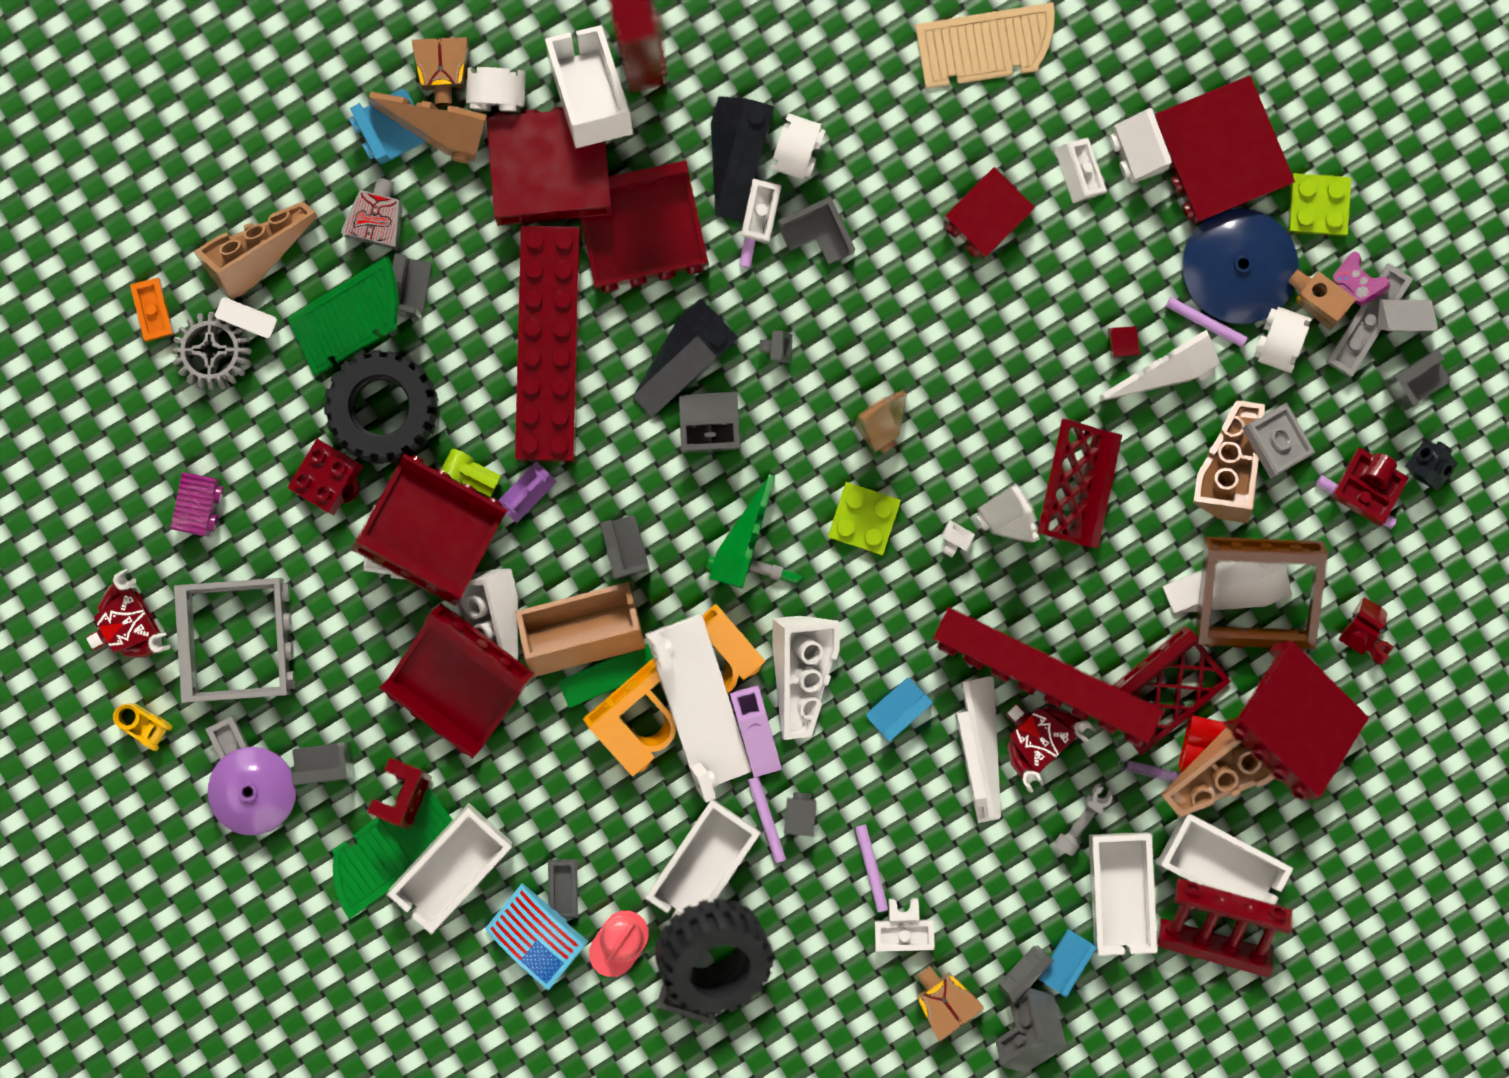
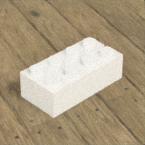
(589, 87)
(704, 860)
(1222, 861)
(450, 868)
(1122, 893)

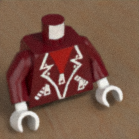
(126, 622)
(1040, 738)

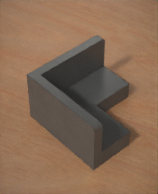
(818, 223)
(412, 285)
(1417, 381)
(624, 547)
(323, 763)
(1036, 1032)

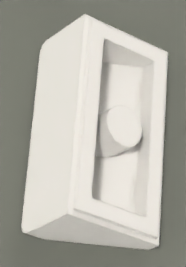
(1080, 170)
(761, 211)
(245, 317)

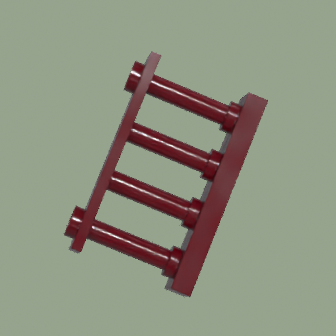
(1219, 948)

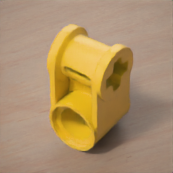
(143, 725)

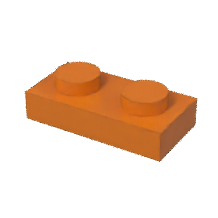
(152, 309)

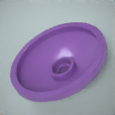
(271, 785)

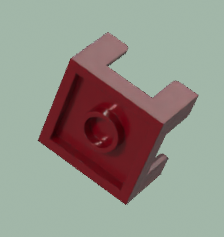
(408, 798)

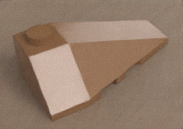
(450, 131)
(244, 258)
(882, 422)
(1230, 471)
(1216, 773)

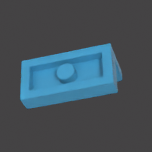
(898, 709)
(1069, 961)

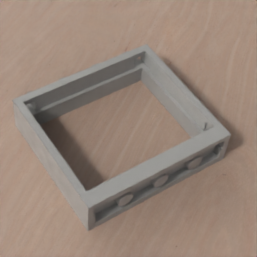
(186, 639)

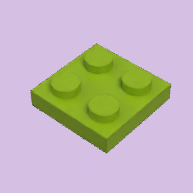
(1319, 205)
(864, 518)

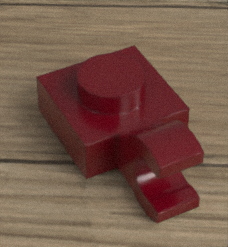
(1364, 637)

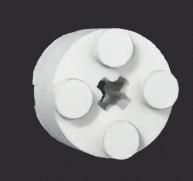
(495, 88)
(797, 146)
(1284, 339)

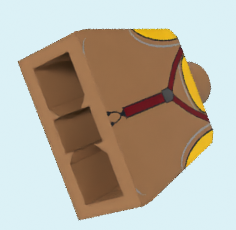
(442, 66)
(1333, 300)
(946, 1002)

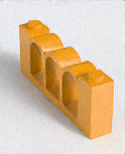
(635, 750)

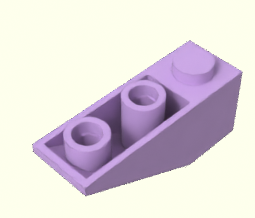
(755, 731)

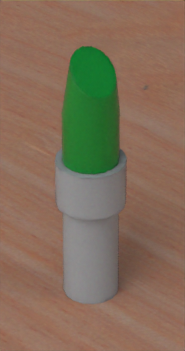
(775, 572)

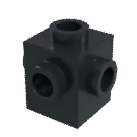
(1432, 464)

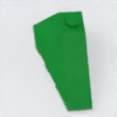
(736, 551)

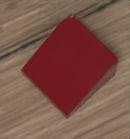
(1123, 342)
(1371, 613)

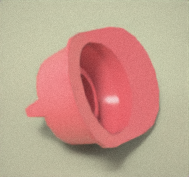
(618, 943)

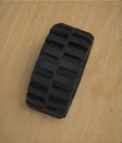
(348, 385)
(724, 984)

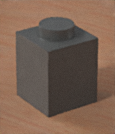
(800, 814)

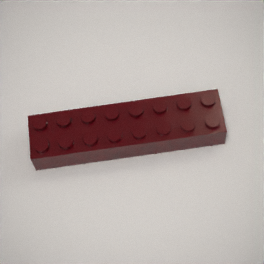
(639, 42)
(548, 344)
(1048, 676)

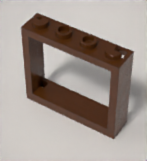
(1260, 552)

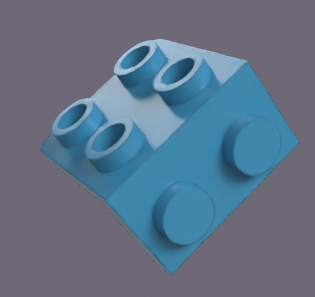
(383, 135)

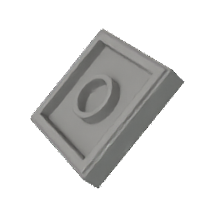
(1278, 440)

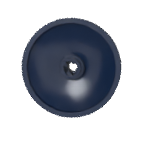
(1213, 272)

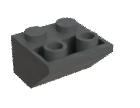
(709, 422)

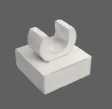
(956, 537)

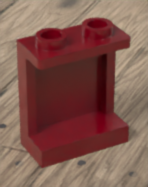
(987, 214)

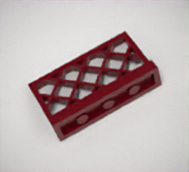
(1093, 487)
(1153, 667)

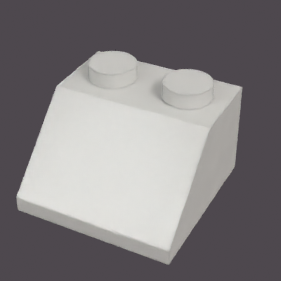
(1140, 146)

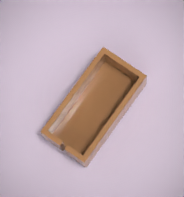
(580, 629)

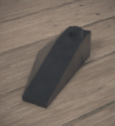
(738, 143)
(689, 350)

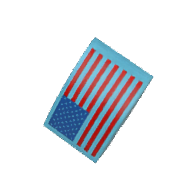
(536, 936)

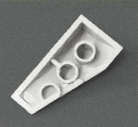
(1181, 365)
(1009, 516)
(802, 663)

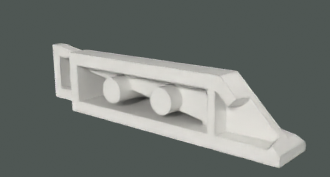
(979, 746)

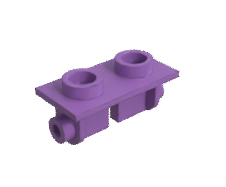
(527, 491)

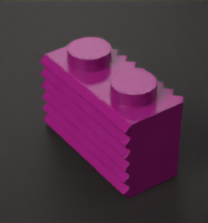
(197, 504)

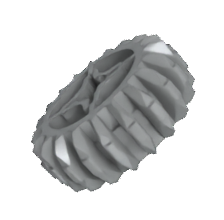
(211, 364)

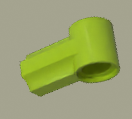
(464, 470)

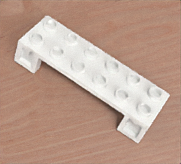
(699, 704)

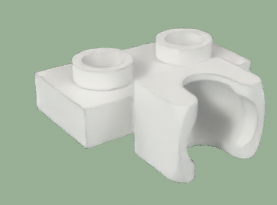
(904, 930)

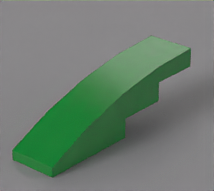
(603, 676)

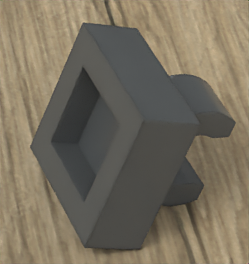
(779, 347)

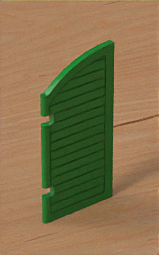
(347, 317)
(383, 855)

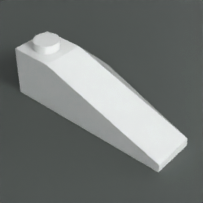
(1234, 587)
(491, 607)

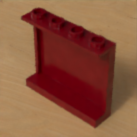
(1222, 150)
(541, 172)
(650, 231)
(429, 529)
(457, 681)
(1298, 723)

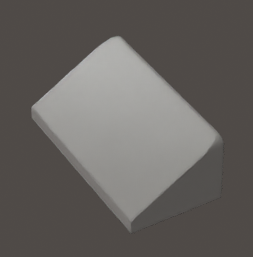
(1407, 315)

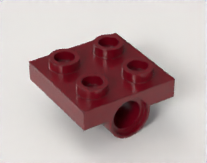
(326, 477)
(1370, 485)

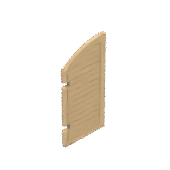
(985, 44)

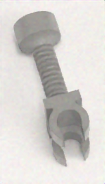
(1068, 841)

